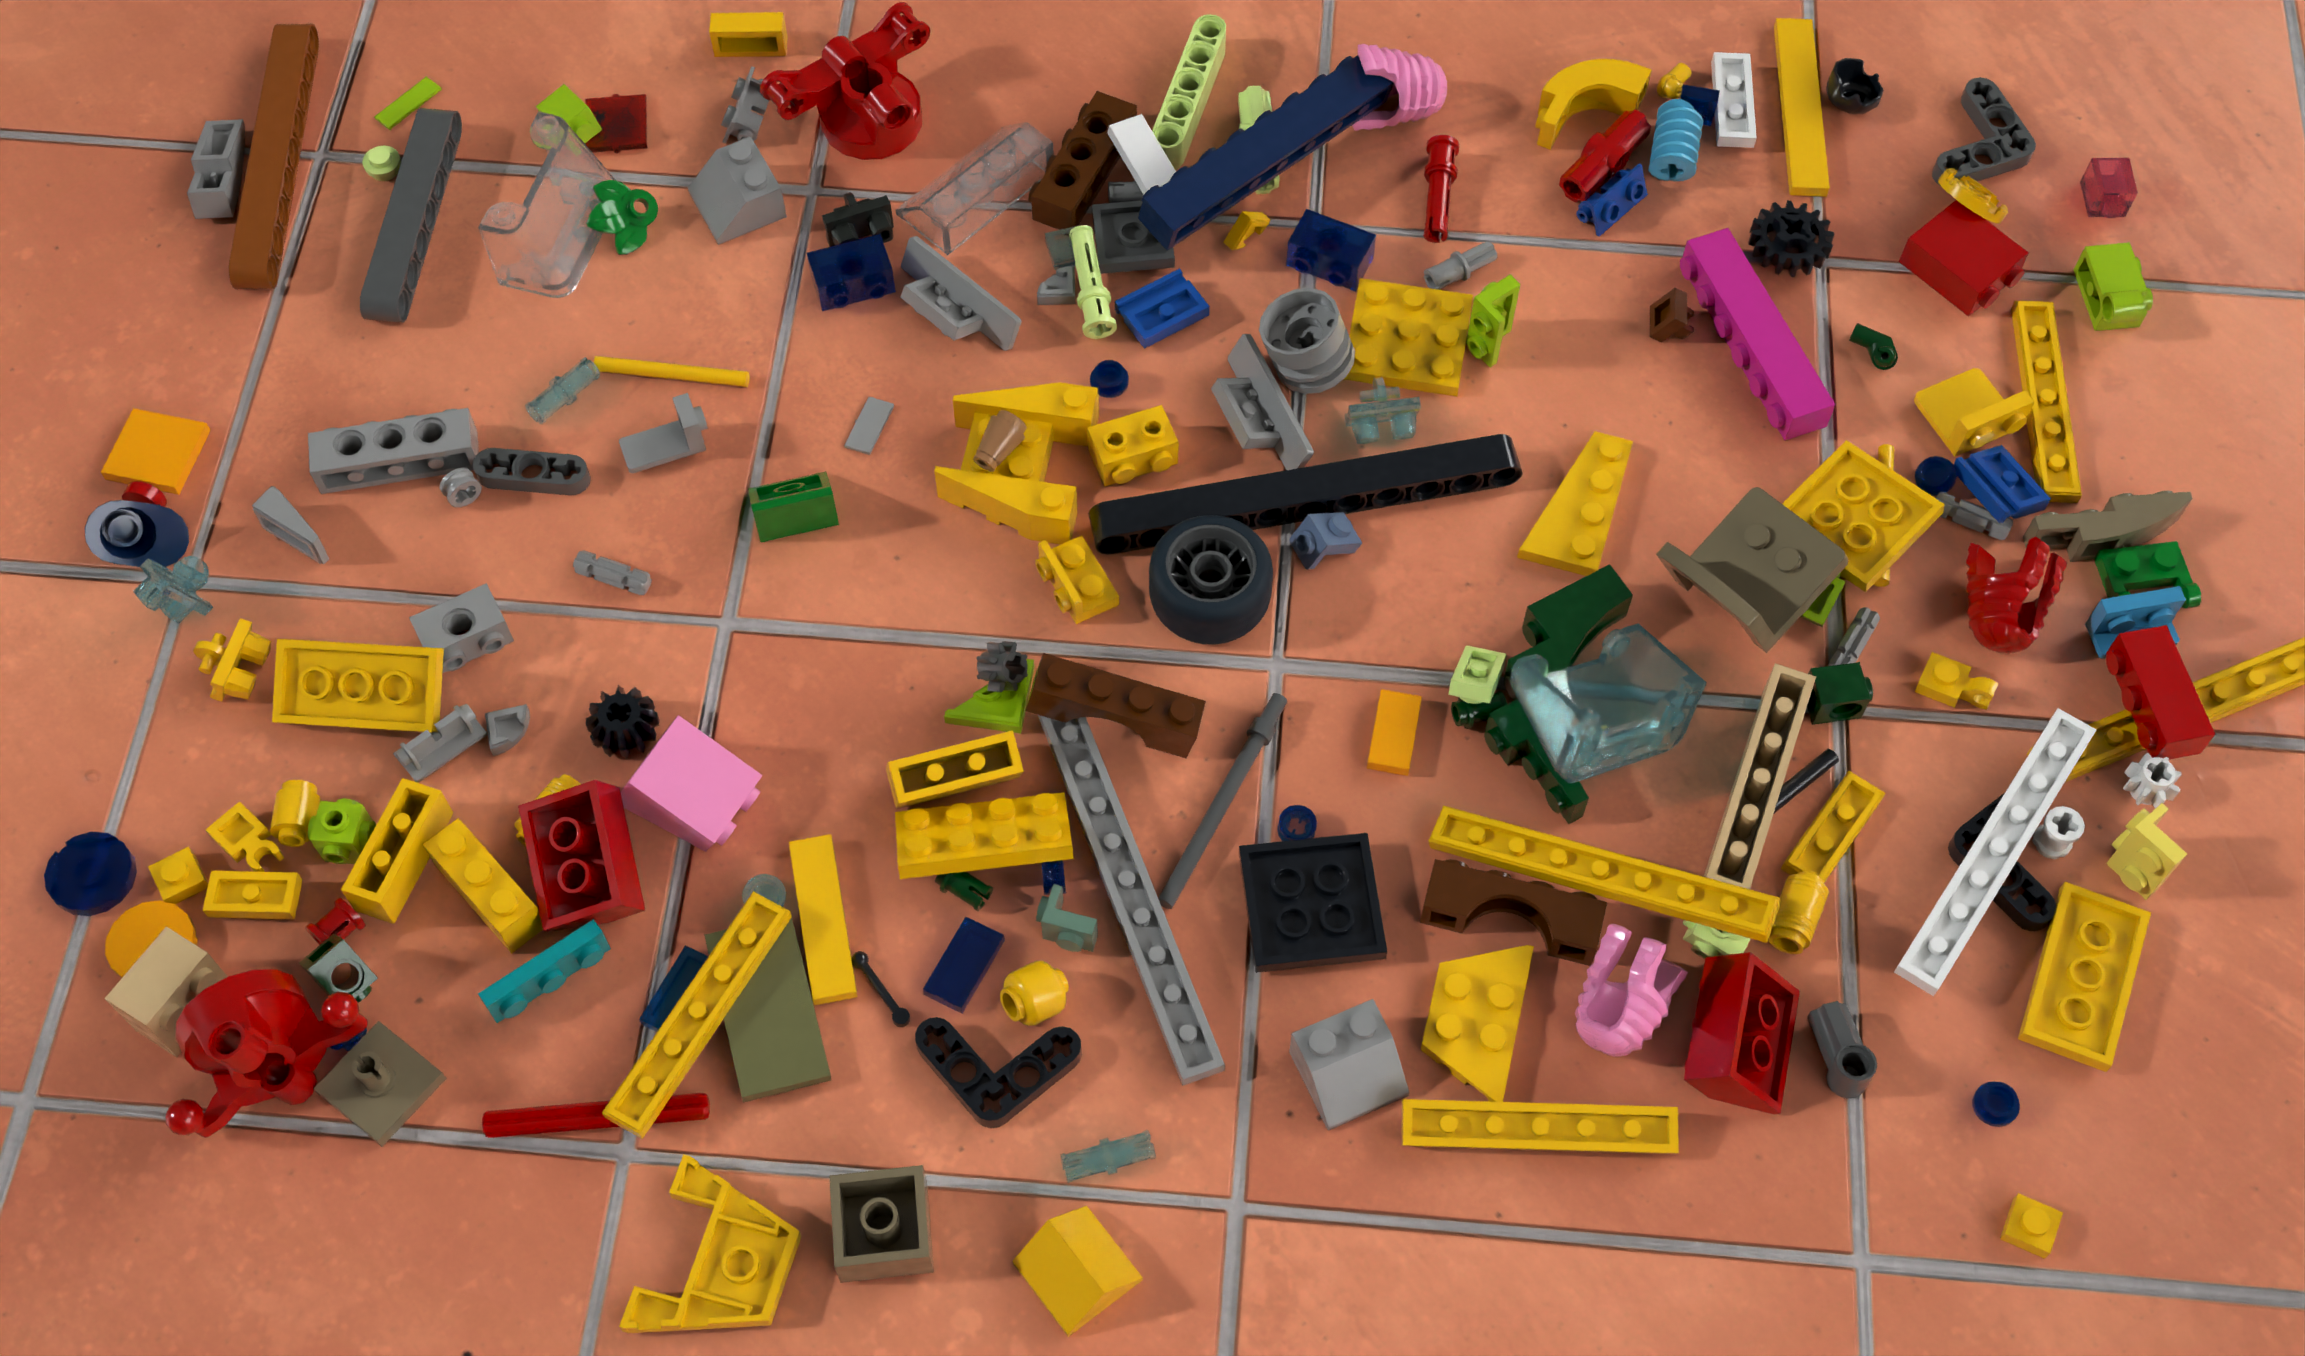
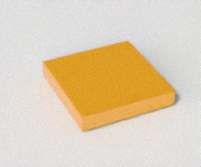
(156, 450)

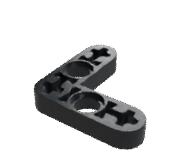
(2034, 891)
(987, 1083)

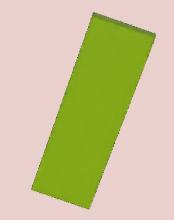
(408, 103)

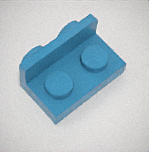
(2133, 613)

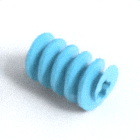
(1676, 141)

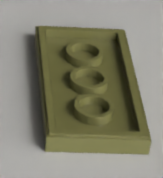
(775, 1024)

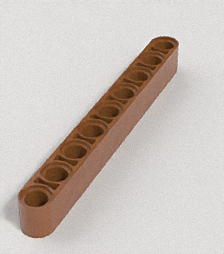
(274, 157)

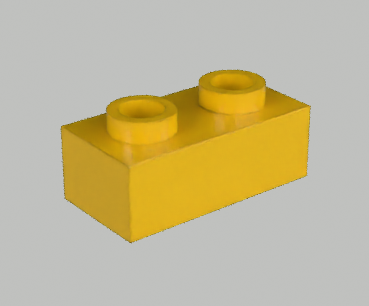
(748, 34)

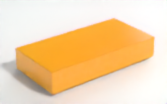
(1394, 732)

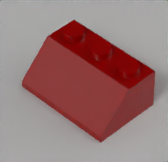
(581, 856)
(1742, 1033)

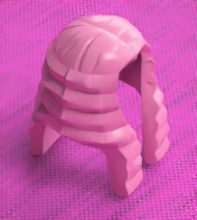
(1415, 78)
(1623, 1015)

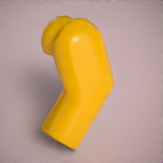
(1671, 84)

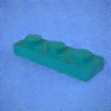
(545, 971)

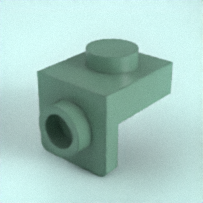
(1064, 927)

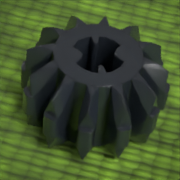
(637, 726)

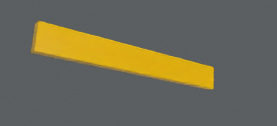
(2219, 694)
(1606, 873)

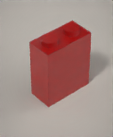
(1964, 258)

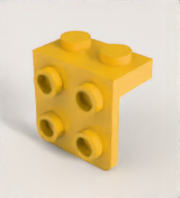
(1971, 411)

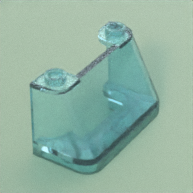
(1610, 708)

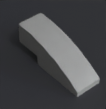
(217, 169)

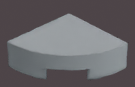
(1058, 288)
(506, 727)

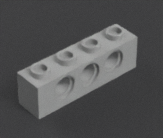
(392, 450)

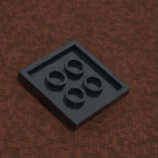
(1312, 902)

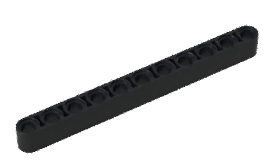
(1323, 488)

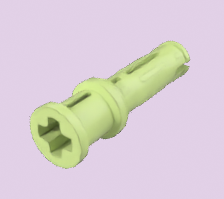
(1093, 297)

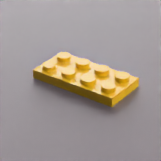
(357, 685)
(983, 835)
(2085, 977)

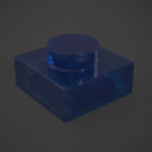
(1702, 99)

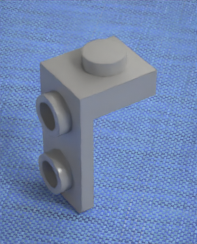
(666, 441)

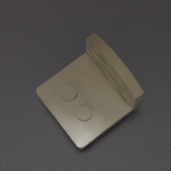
(1759, 566)

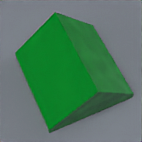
(793, 506)

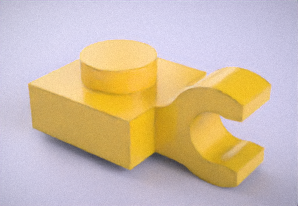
(1949, 680)

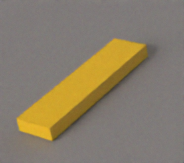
(822, 920)

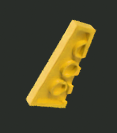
(1579, 515)

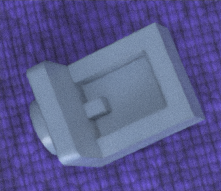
(1324, 535)

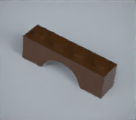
(1073, 691)
(1565, 920)

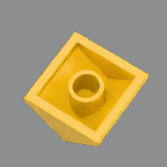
(1075, 1268)

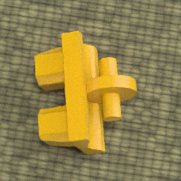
(228, 677)

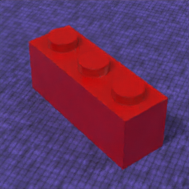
(2159, 693)

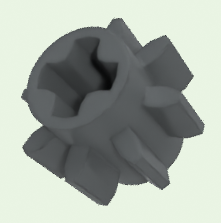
(1002, 666)

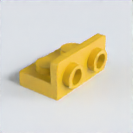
(1077, 579)

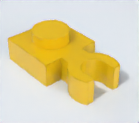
(243, 835)

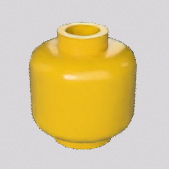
(1034, 993)

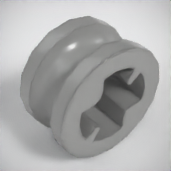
(460, 487)

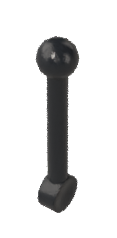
(900, 1015)

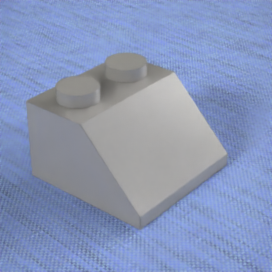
(737, 191)
(1349, 1064)

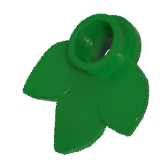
(617, 214)

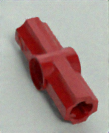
(1605, 155)

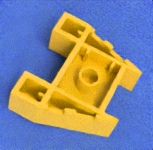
(1016, 488)

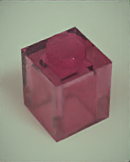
(2108, 187)

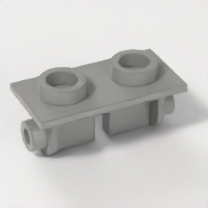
(740, 119)
(434, 749)

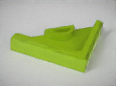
(994, 710)

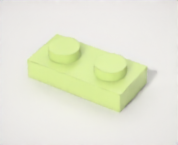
(1477, 675)

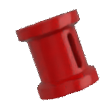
(340, 920)

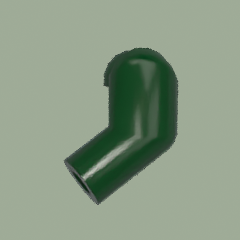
(1878, 345)

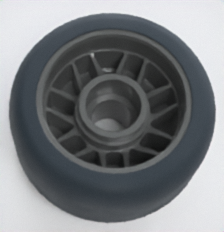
(1210, 579)

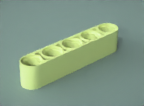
(1191, 88)

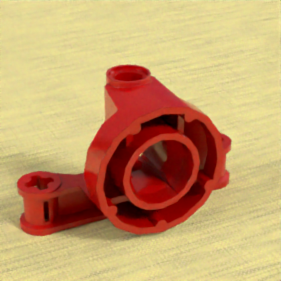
(856, 85)

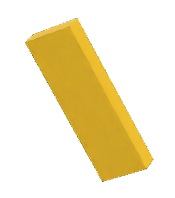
(1834, 827)

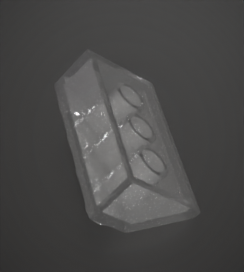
(978, 186)

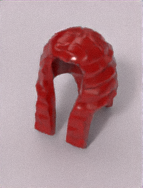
(1996, 600)

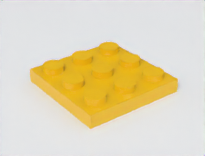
(1409, 336)
(1864, 511)

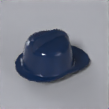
(135, 531)

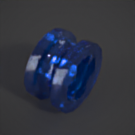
(1302, 813)
(1053, 874)

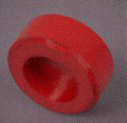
(145, 493)

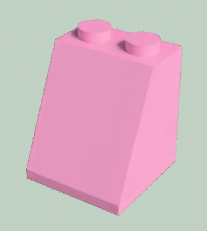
(691, 786)

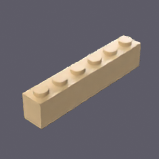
(1760, 777)

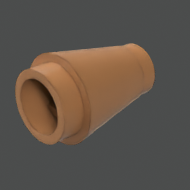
(999, 440)

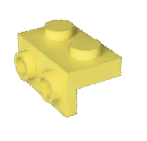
(2145, 853)

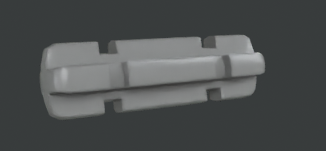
(1974, 516)
(612, 572)
(1856, 637)

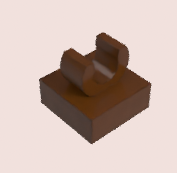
(1670, 316)

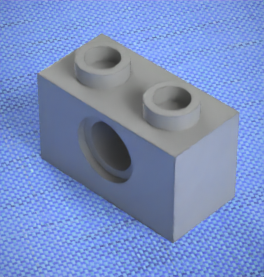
(469, 611)

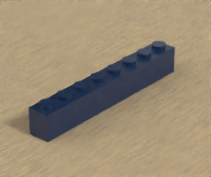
(1261, 151)

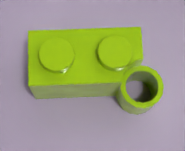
(2113, 286)

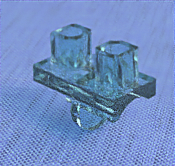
(1366, 416)
(176, 589)

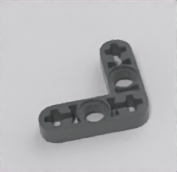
(1996, 139)

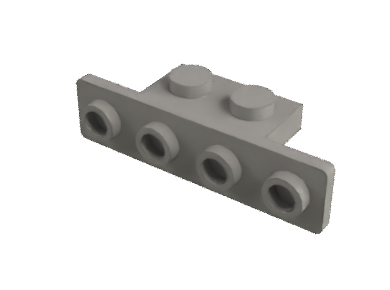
(953, 299)
(1259, 408)

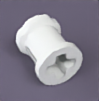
(2059, 832)

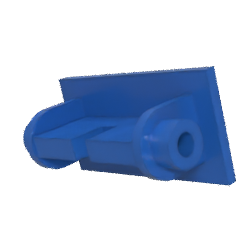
(1617, 198)

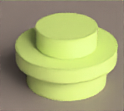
(382, 163)

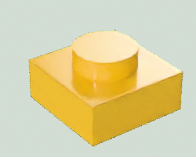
(178, 876)
(2031, 1225)

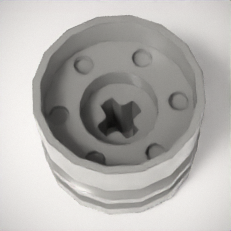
(1307, 340)

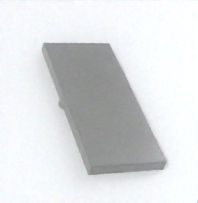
(869, 425)

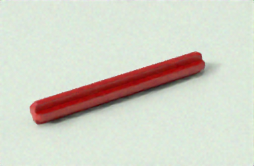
(583, 1116)

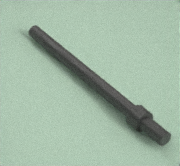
(1259, 734)

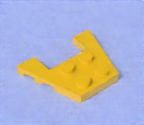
(736, 1269)

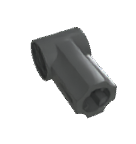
(1842, 1047)

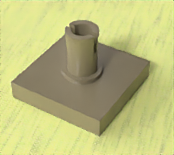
(380, 1083)

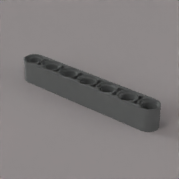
(411, 216)

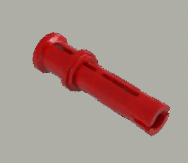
(1440, 175)

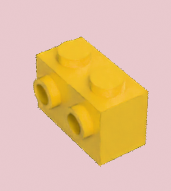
(1133, 445)

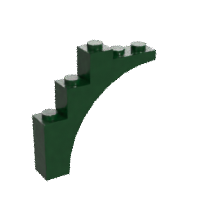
(1558, 631)

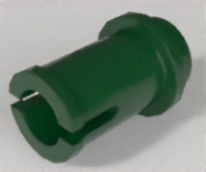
(1467, 714)
(962, 885)

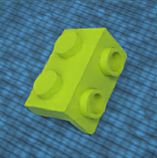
(1492, 318)

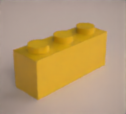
(954, 769)
(396, 852)
(484, 885)

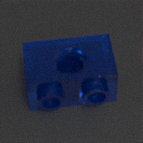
(1330, 250)
(851, 272)

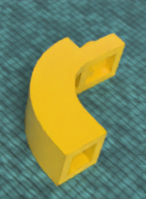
(1589, 85)

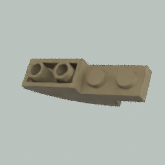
(2124, 522)

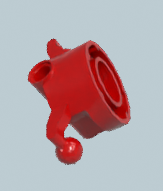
(256, 1044)

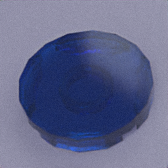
(90, 874)

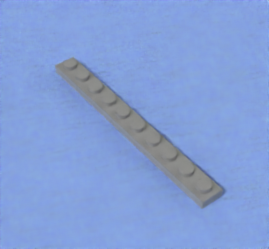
(1134, 900)

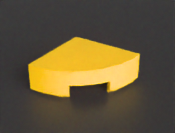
(1244, 227)

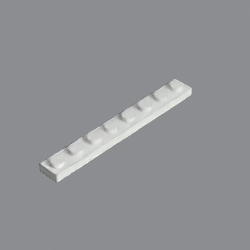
(1994, 852)

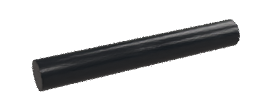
(1806, 777)

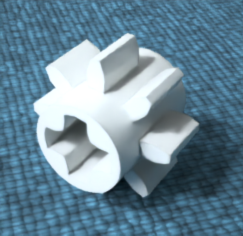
(2152, 780)

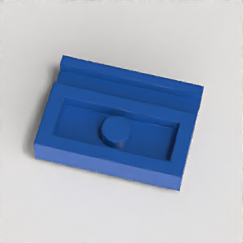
(1162, 308)
(2001, 484)

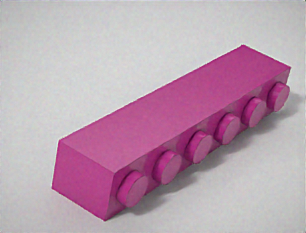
(1756, 334)

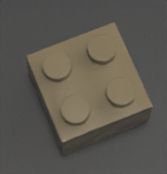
(881, 1224)

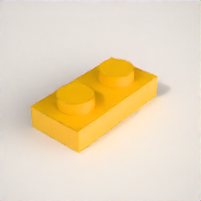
(252, 895)

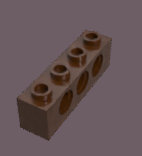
(1081, 165)

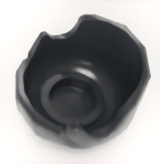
(1852, 88)

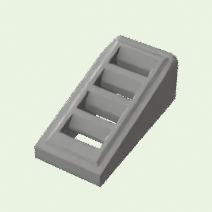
(284, 522)

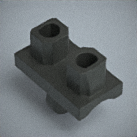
(859, 220)

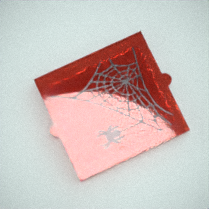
(622, 123)

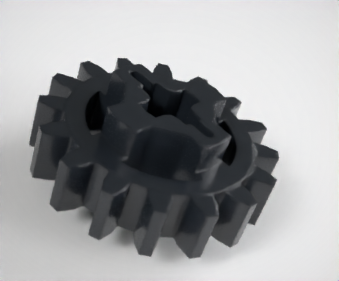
(1791, 238)

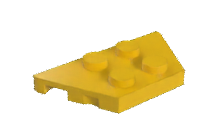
(1478, 1017)

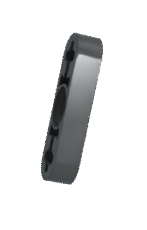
(517, 460)

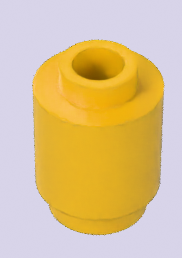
(292, 812)

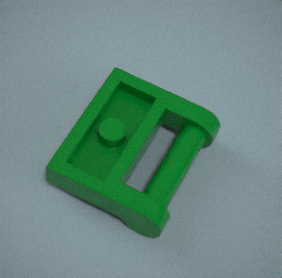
(2146, 568)

